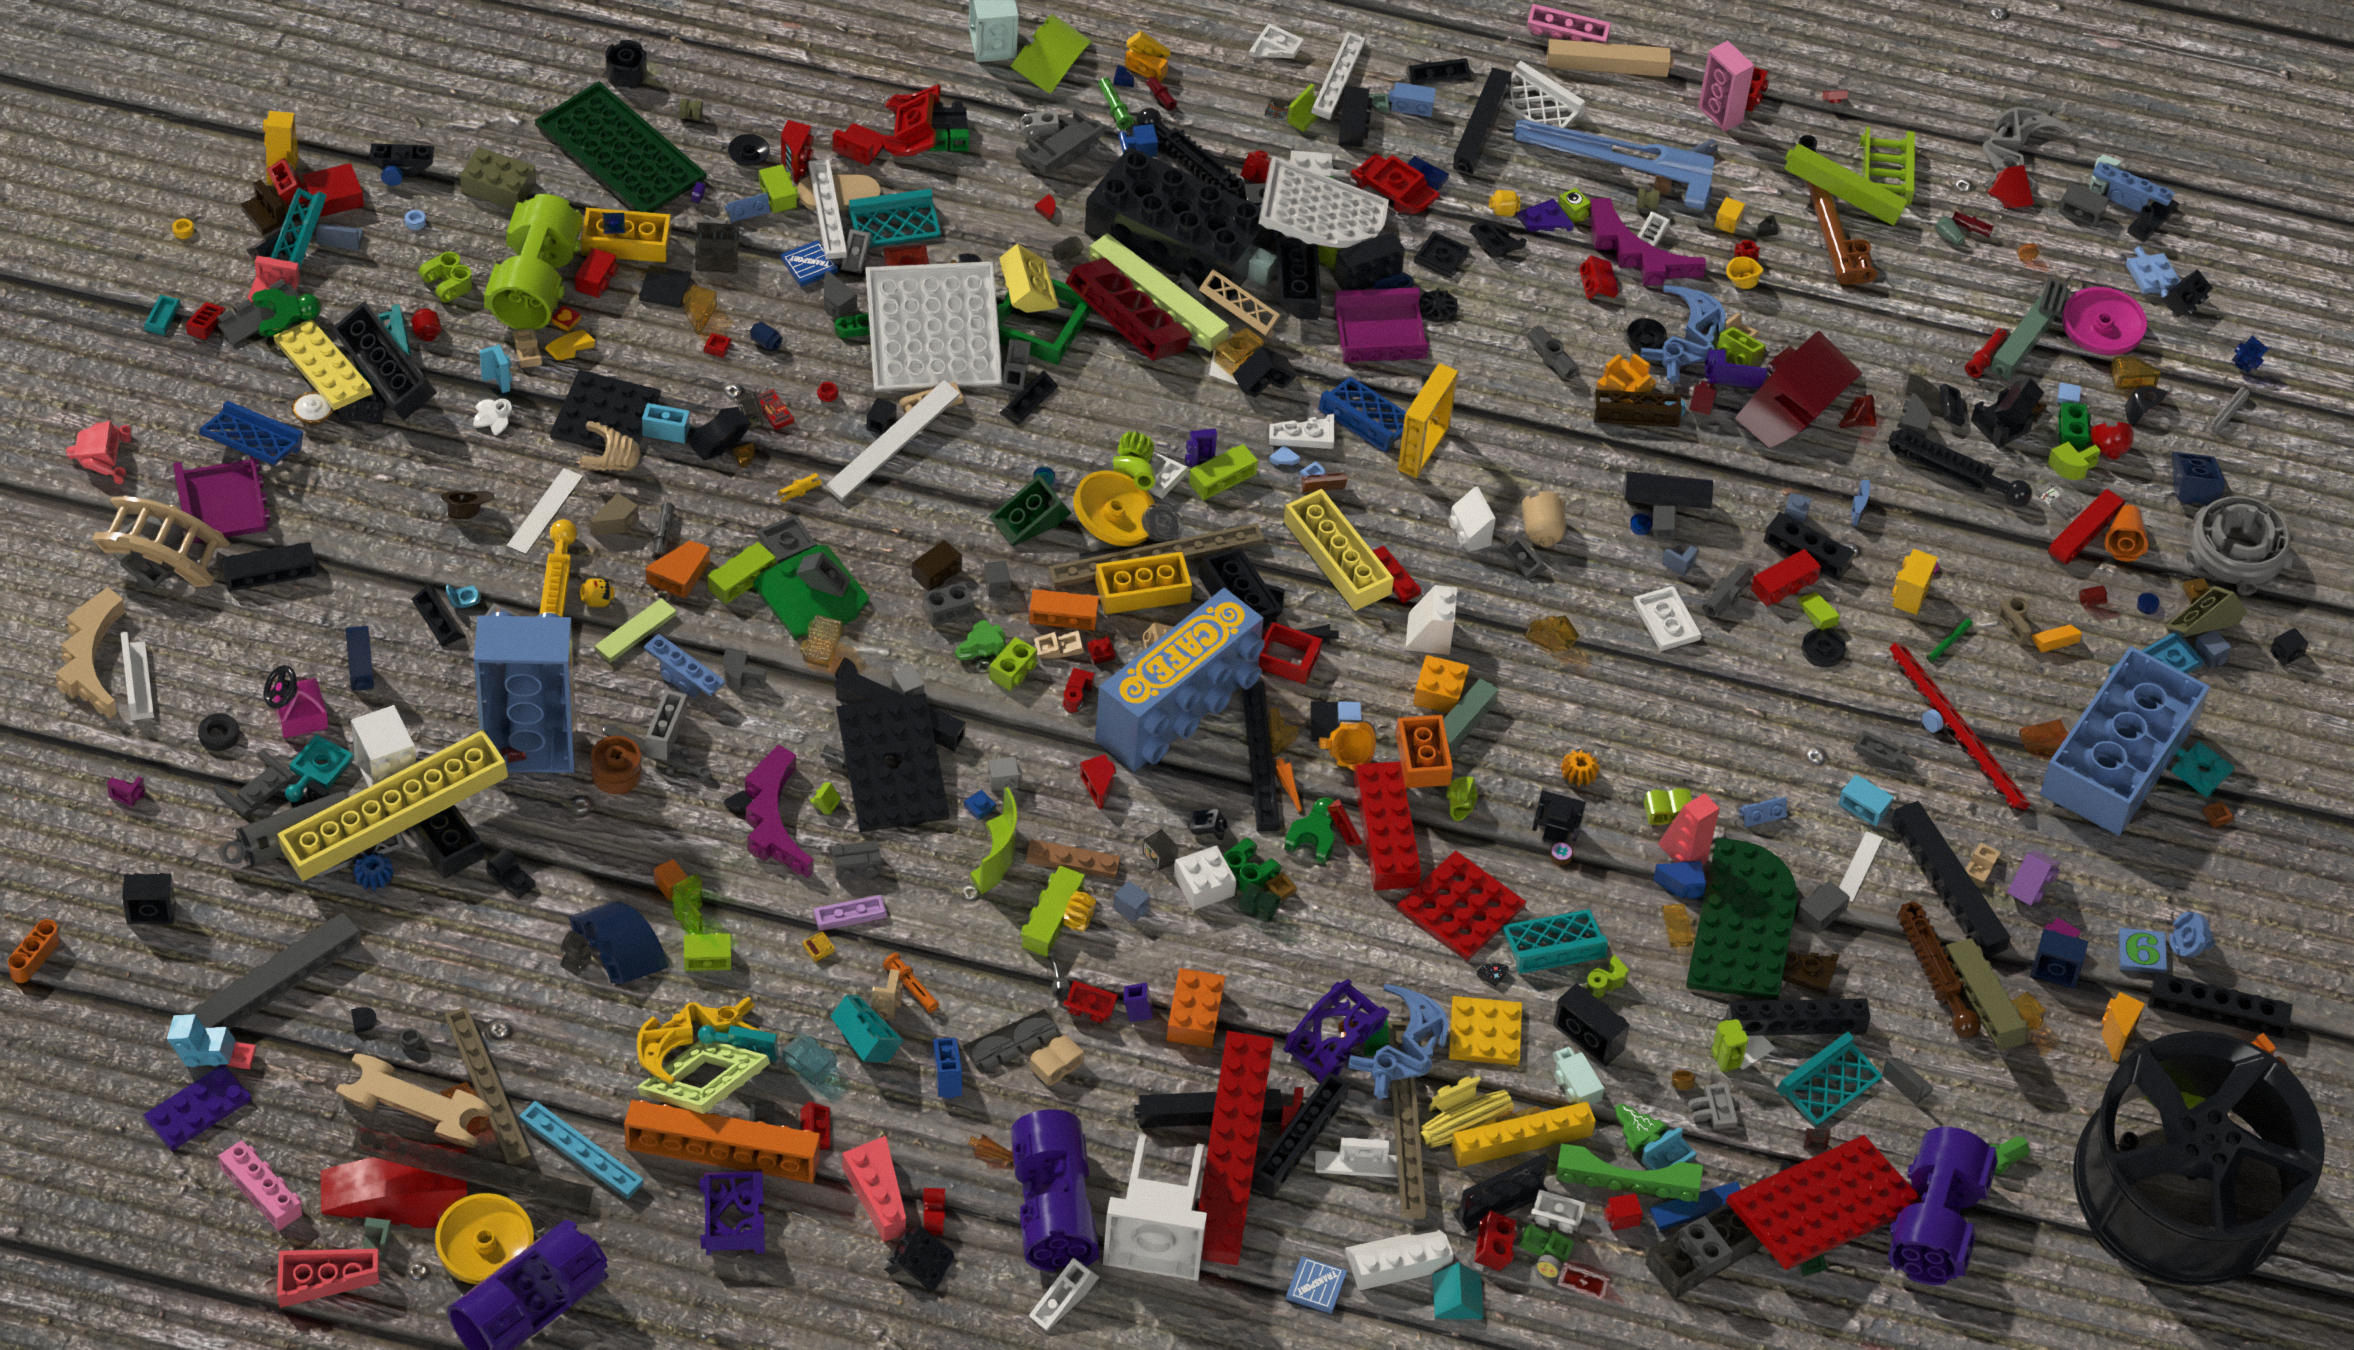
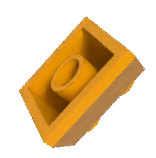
(2120, 1023)

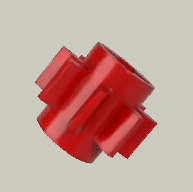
(1747, 249)

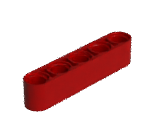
(2086, 526)

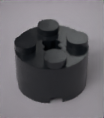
(626, 64)

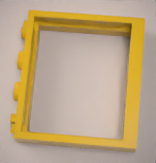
(1420, 429)

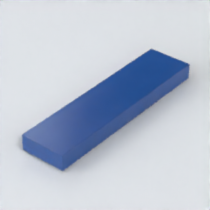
(1681, 1212)

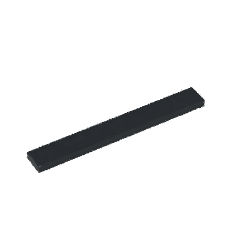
(1260, 758)

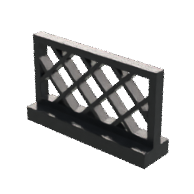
(1502, 1192)

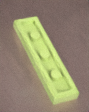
(635, 630)

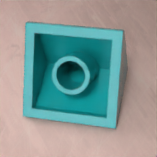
(1457, 1293)

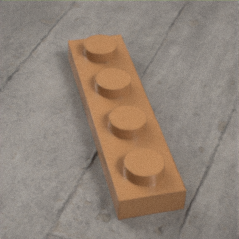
(1073, 858)

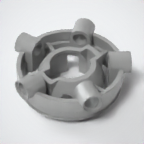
(2242, 564)

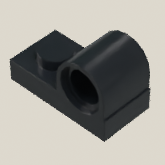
(506, 871)

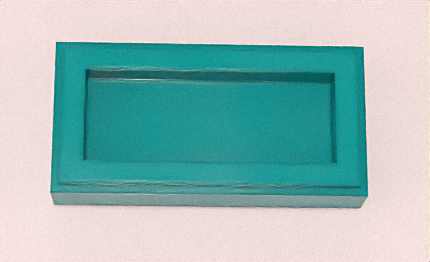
(162, 314)

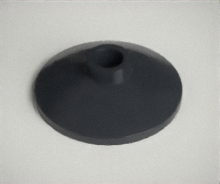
(748, 149)

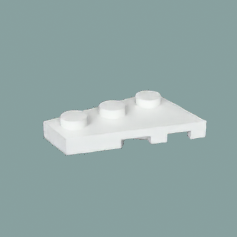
(1311, 433)

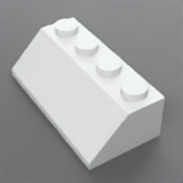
(1399, 1258)

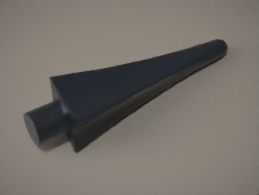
(1322, 632)

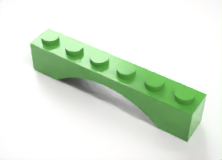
(1676, 1181)

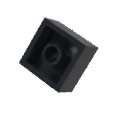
(149, 898)

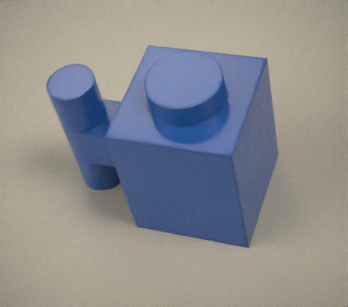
(1142, 140)

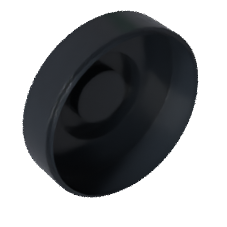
(1646, 334)

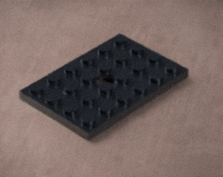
(885, 795)

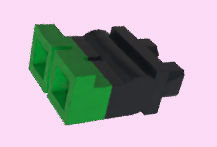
(950, 120)

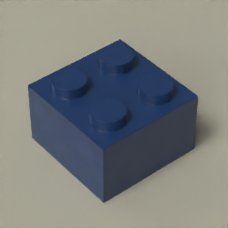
(2059, 958)

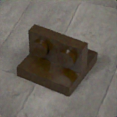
(266, 209)

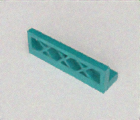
(306, 228)

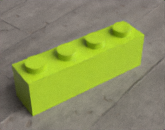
(1047, 918)

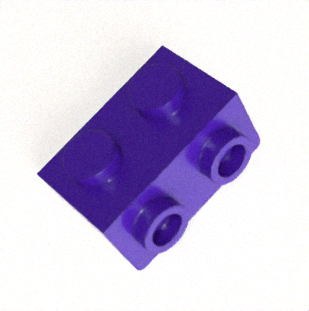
(1200, 447)

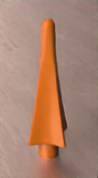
(1285, 776)

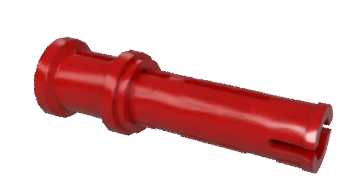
(1982, 357)

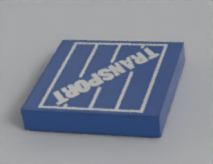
(808, 263)

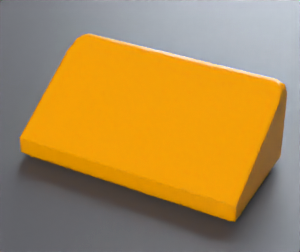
(2056, 638)

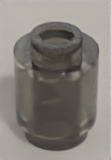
(1067, 249)

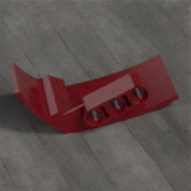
(1798, 390)

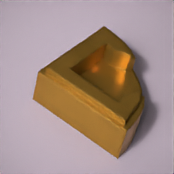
(744, 454)

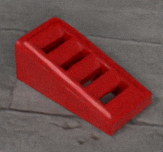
(203, 331)

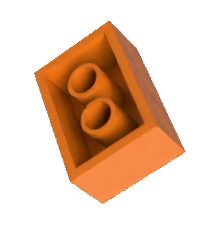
(1424, 751)
(1195, 1008)

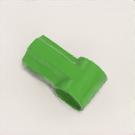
(2010, 1152)

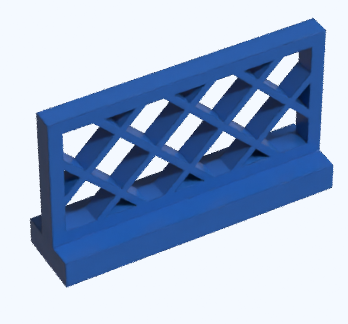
(1361, 421)
(252, 424)

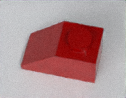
(1098, 778)

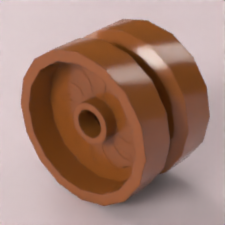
(616, 764)

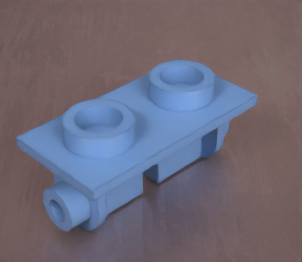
(748, 207)
(1764, 811)

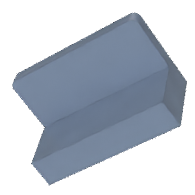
(339, 236)

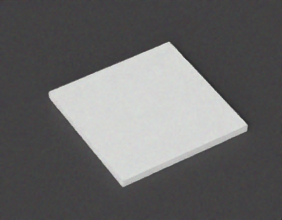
(933, 326)

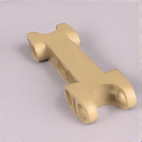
(449, 1114)

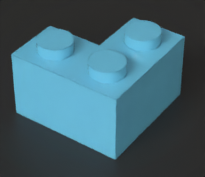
(199, 1044)

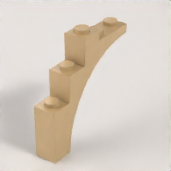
(87, 628)

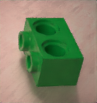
(2073, 425)

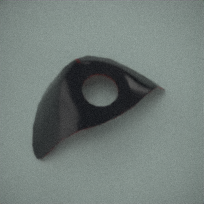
(2138, 405)

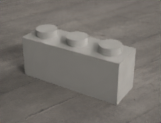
(666, 725)

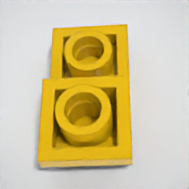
(566, 345)

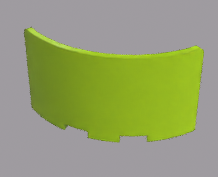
(1050, 53)
(1003, 837)

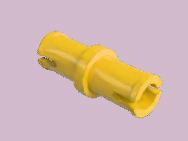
(799, 487)

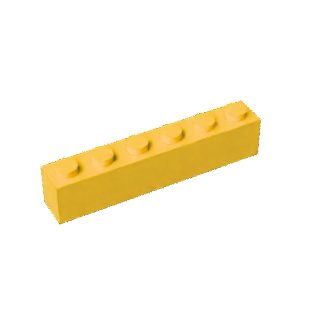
(1523, 1134)

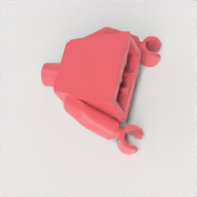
(98, 448)

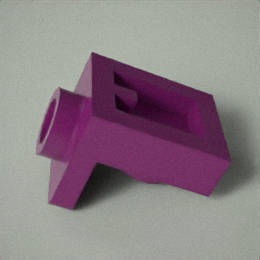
(124, 792)

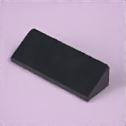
(1438, 71)
(1029, 398)
(437, 616)

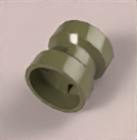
(690, 109)
(1647, 199)

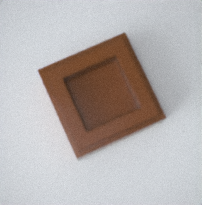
(2217, 814)

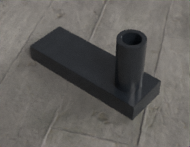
(2151, 219)

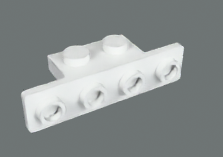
(1358, 1158)

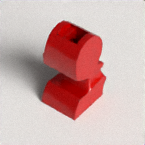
(934, 1210)

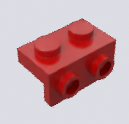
(1256, 166)
(1598, 277)
(1091, 1002)

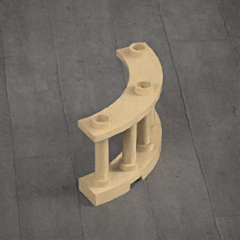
(154, 550)

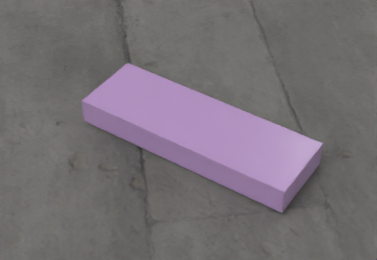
(849, 913)

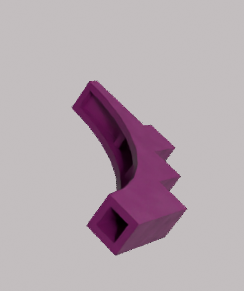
(1631, 251)
(769, 836)

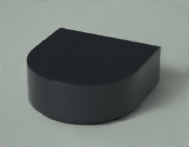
(363, 1019)

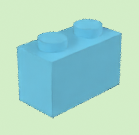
(665, 423)
(1866, 800)

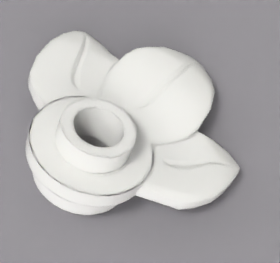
(490, 415)

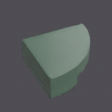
(1380, 102)

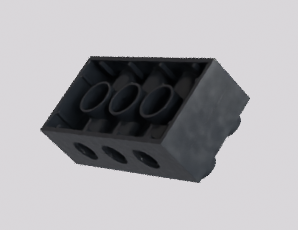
(1176, 220)

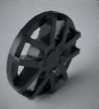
(1438, 305)

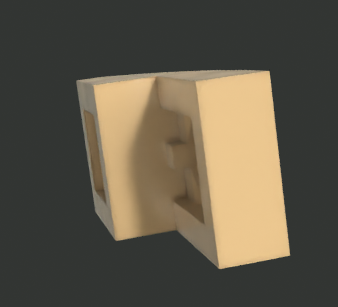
(526, 348)
(1057, 647)
(1982, 864)

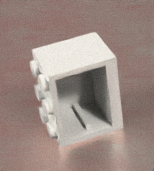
(381, 745)

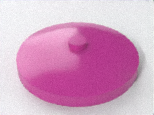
(2104, 321)

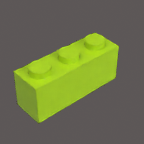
(1223, 471)
(740, 572)

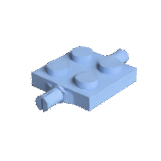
(2152, 272)

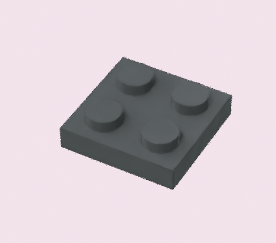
(786, 538)

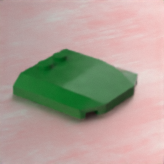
(798, 604)

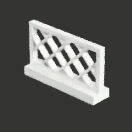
(1550, 90)

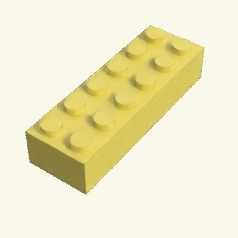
(1338, 549)

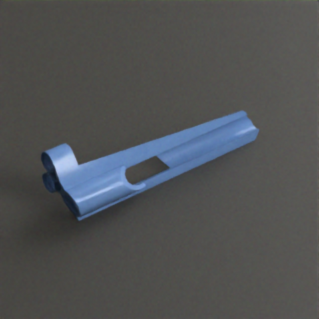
(1672, 163)

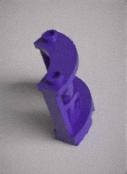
(1333, 1062)
(724, 1237)

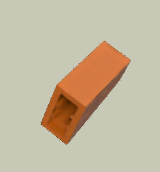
(679, 569)

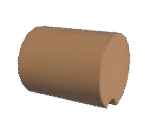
(1662, 184)

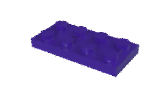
(197, 1107)

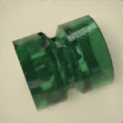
(1259, 902)

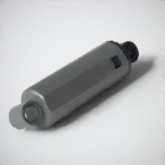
(259, 840)

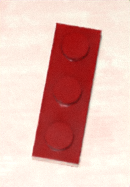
(1403, 585)

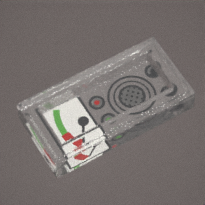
(2059, 500)

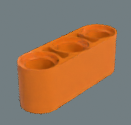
(33, 951)

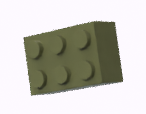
(497, 178)

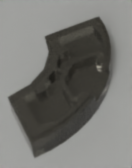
(1927, 393)

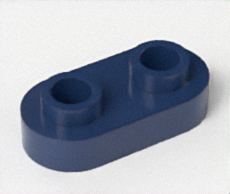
(1399, 280)

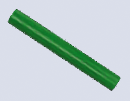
(1946, 643)

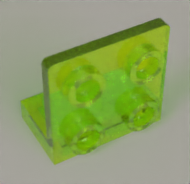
(686, 902)

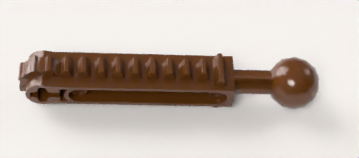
(1938, 968)

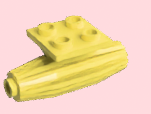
(1462, 1111)

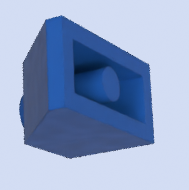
(1681, 878)

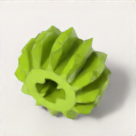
(1136, 445)

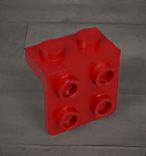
(857, 143)

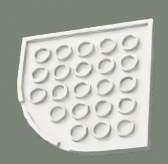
(1319, 207)

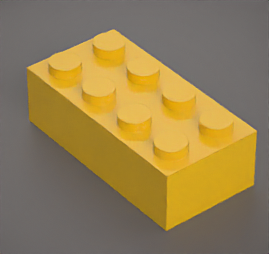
(644, 236)
(1143, 583)

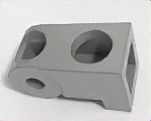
(1039, 124)

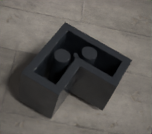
(1262, 369)

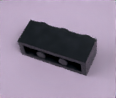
(1355, 116)

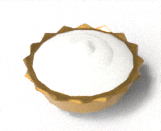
(311, 408)

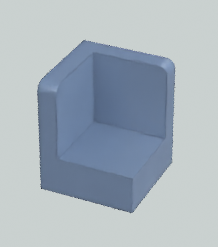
(1680, 561)

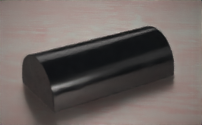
(1668, 490)

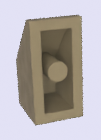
(614, 516)

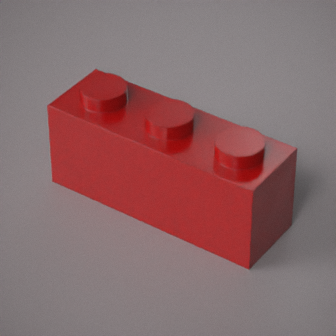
(1785, 578)

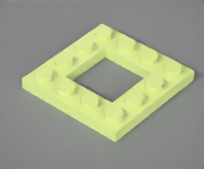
(740, 1066)

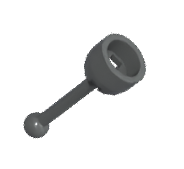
(1059, 982)

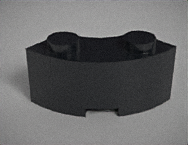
(719, 433)

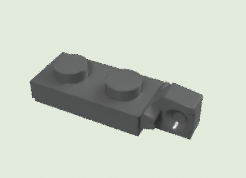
(1884, 752)

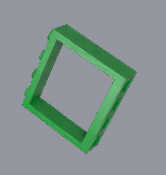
(1039, 348)

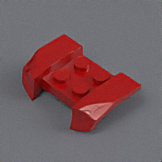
(913, 122)
(1397, 182)

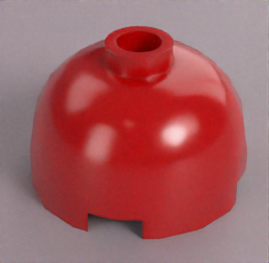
(2113, 439)

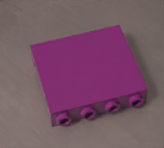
(1380, 325)
(224, 497)

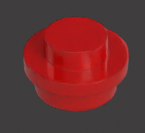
(827, 392)

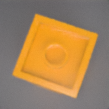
(1627, 376)

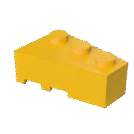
(280, 140)

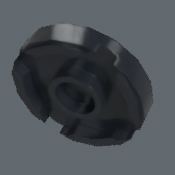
(1823, 647)

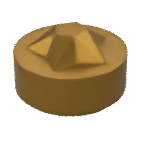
(1683, 1080)

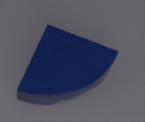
(1123, 77)

